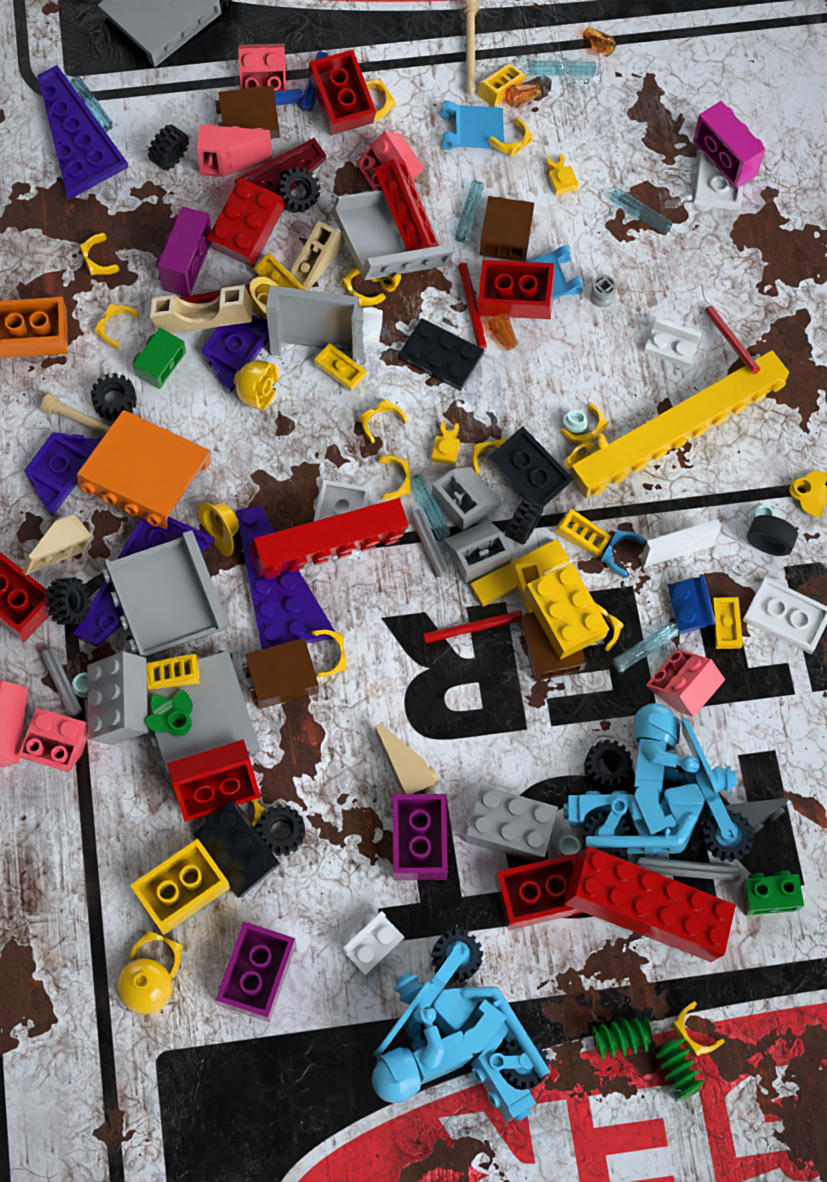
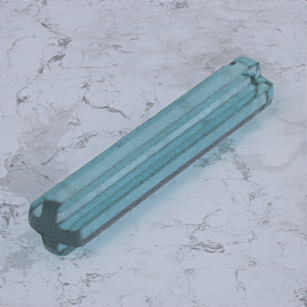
(555, 68)
(91, 103)
(641, 210)
(469, 211)
(430, 507)
(646, 647)

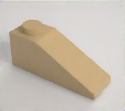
(317, 254)
(63, 540)
(407, 766)

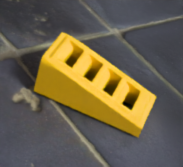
(491, 93)
(587, 526)
(182, 680)

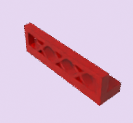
(405, 205)

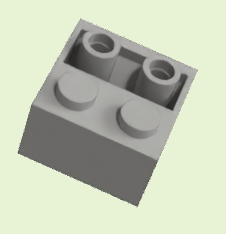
(464, 497)
(479, 550)

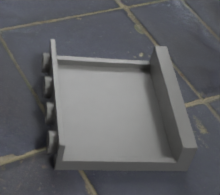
(160, 25)
(375, 238)
(314, 320)
(165, 596)
(217, 712)

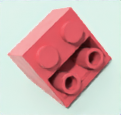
(262, 66)
(386, 147)
(686, 681)
(54, 740)

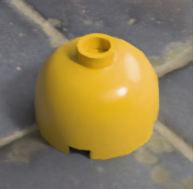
(255, 383)
(144, 986)

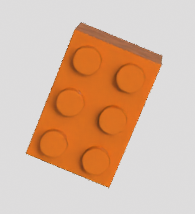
(33, 327)

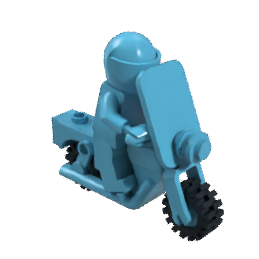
(669, 825)
(477, 1013)

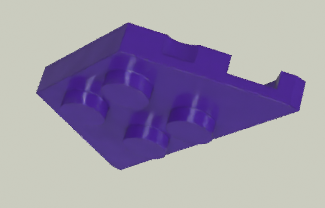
(233, 347)
(56, 467)

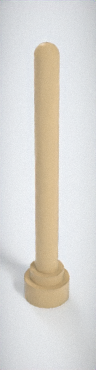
(470, 9)
(52, 405)

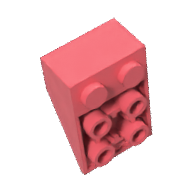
(231, 149)

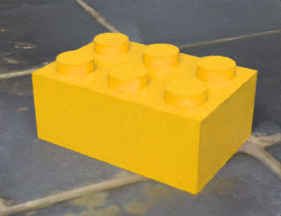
(566, 611)
(180, 886)

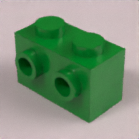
(159, 358)
(772, 893)

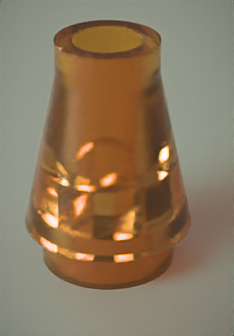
(600, 41)
(520, 94)
(502, 330)

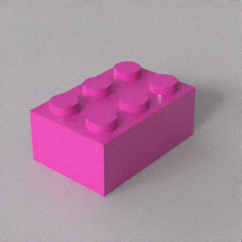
(729, 144)

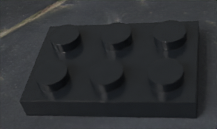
(441, 354)
(529, 468)
(237, 848)

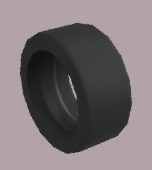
(772, 535)

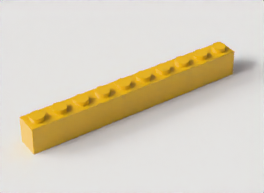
(678, 425)

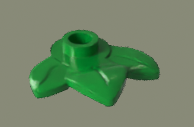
(168, 712)

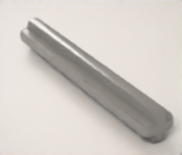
(690, 869)

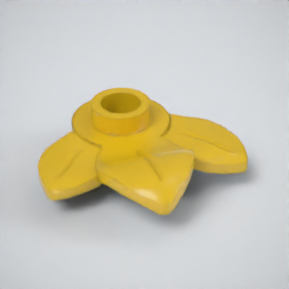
(815, 492)

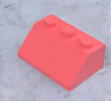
(12, 713)

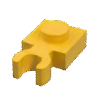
(561, 177)
(446, 447)

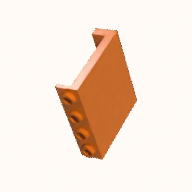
(142, 468)

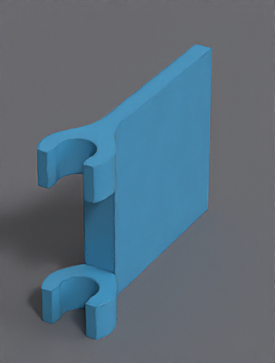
(472, 125)
(561, 287)

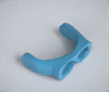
(607, 557)

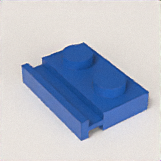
(691, 604)

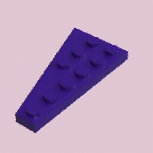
(80, 142)
(283, 604)
(103, 615)

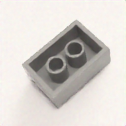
(117, 698)
(511, 824)

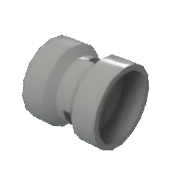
(603, 291)

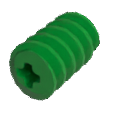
(622, 1038)
(679, 1068)

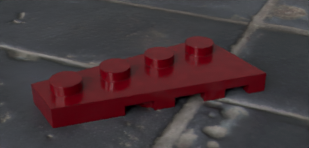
(307, 155)

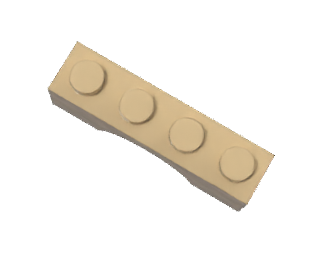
(177, 315)

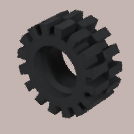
(168, 147)
(310, 185)
(113, 384)
(524, 520)
(68, 601)
(612, 750)
(282, 814)

